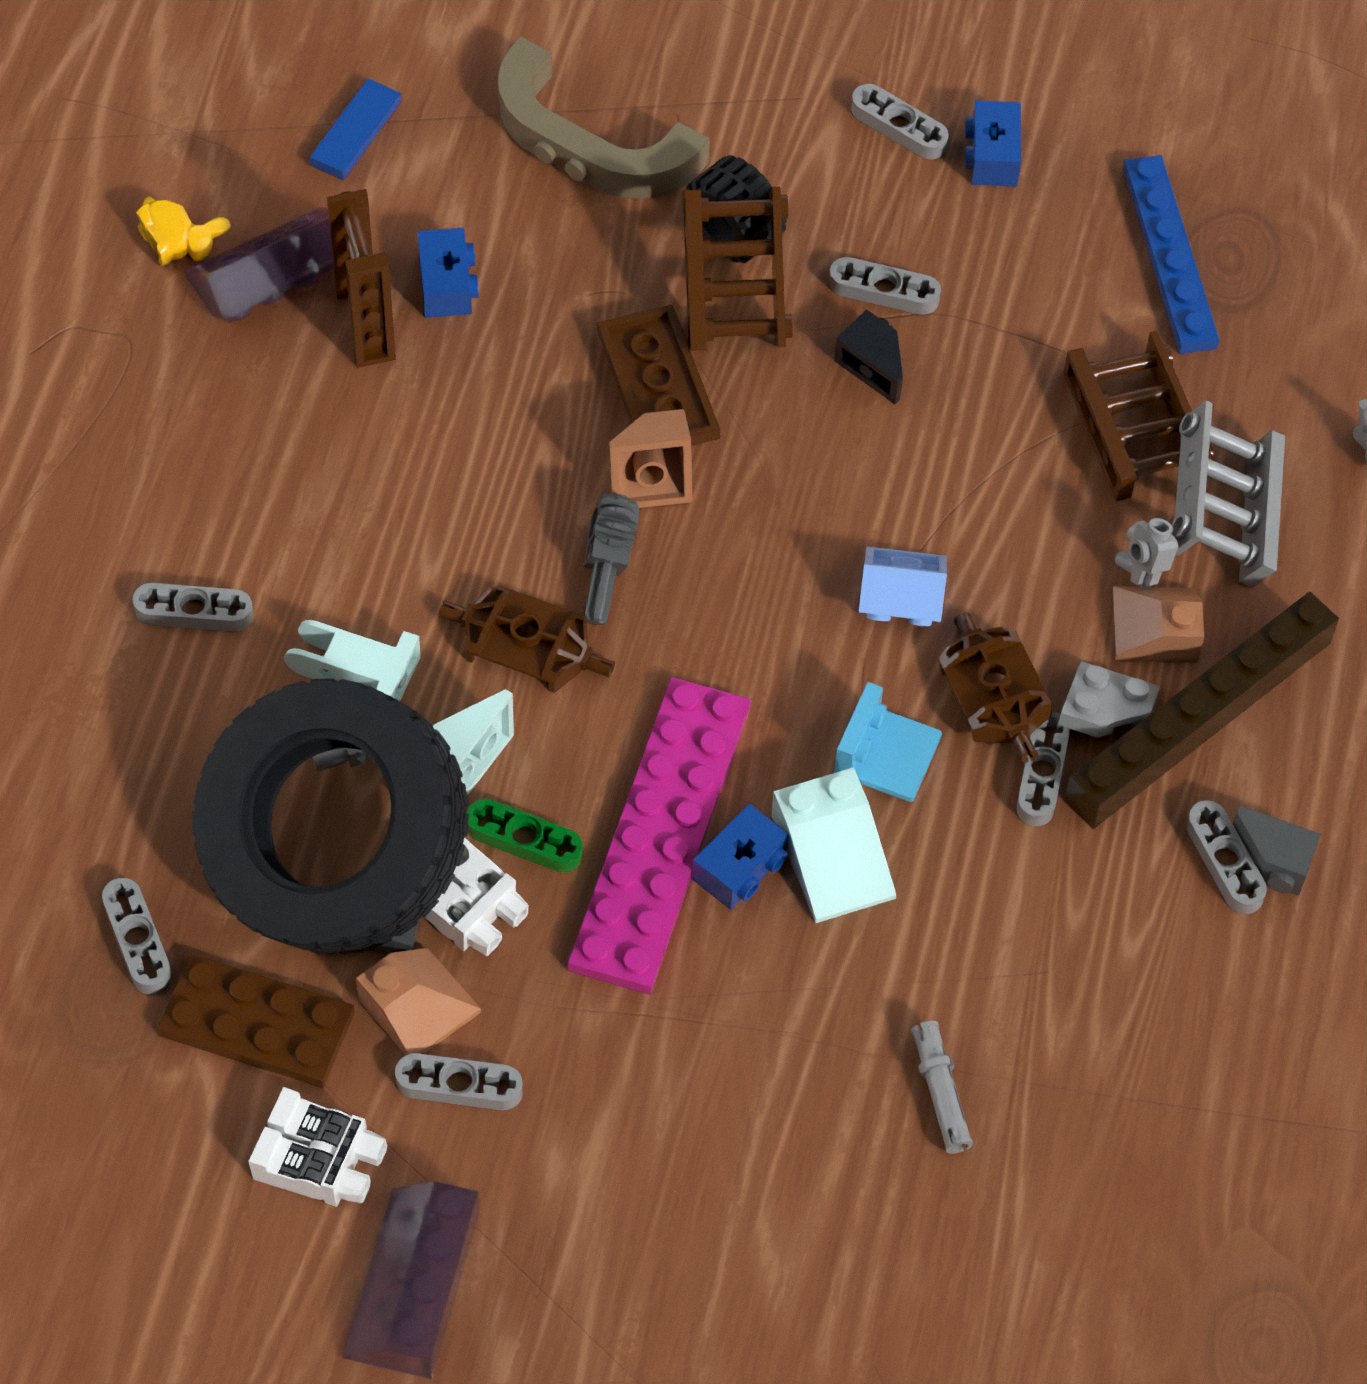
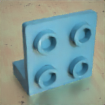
(886, 748)

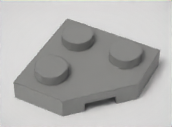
(1106, 700)

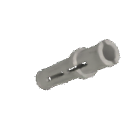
(937, 1070)

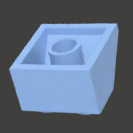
(903, 585)

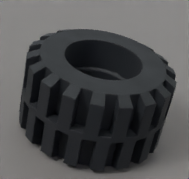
(731, 181)

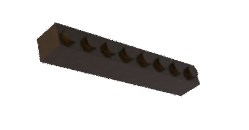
(1200, 710)

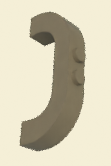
(582, 154)

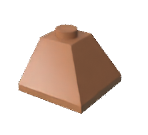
(653, 460)
(1157, 624)
(415, 999)

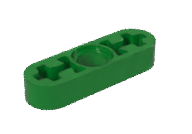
(531, 851)

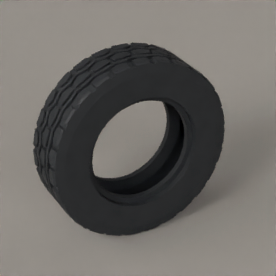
(239, 797)

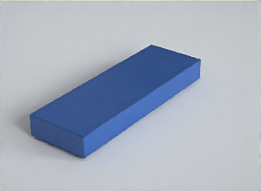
(355, 129)

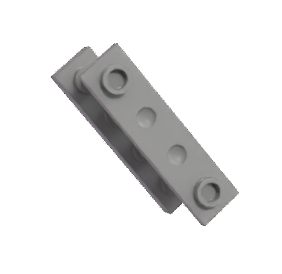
(1260, 487)

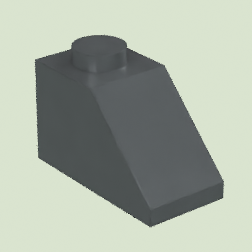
(1277, 848)

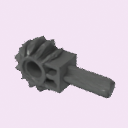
(608, 551)

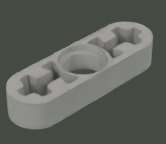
(906, 136)
(875, 272)
(181, 594)
(1049, 784)
(1226, 875)
(133, 953)
(425, 1089)

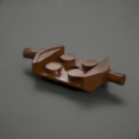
(552, 654)
(998, 710)

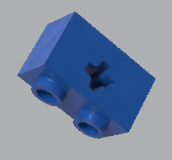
(995, 143)
(445, 272)
(741, 857)

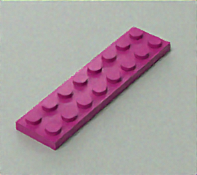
(659, 836)

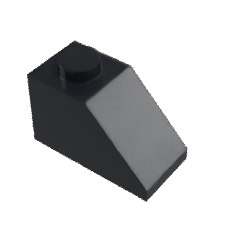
(872, 354)

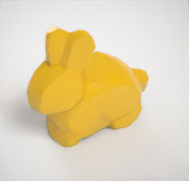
(173, 233)

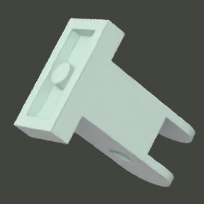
(356, 658)

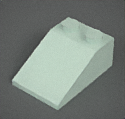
(479, 735)
(833, 844)

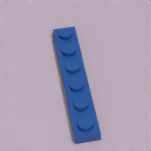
(1171, 254)

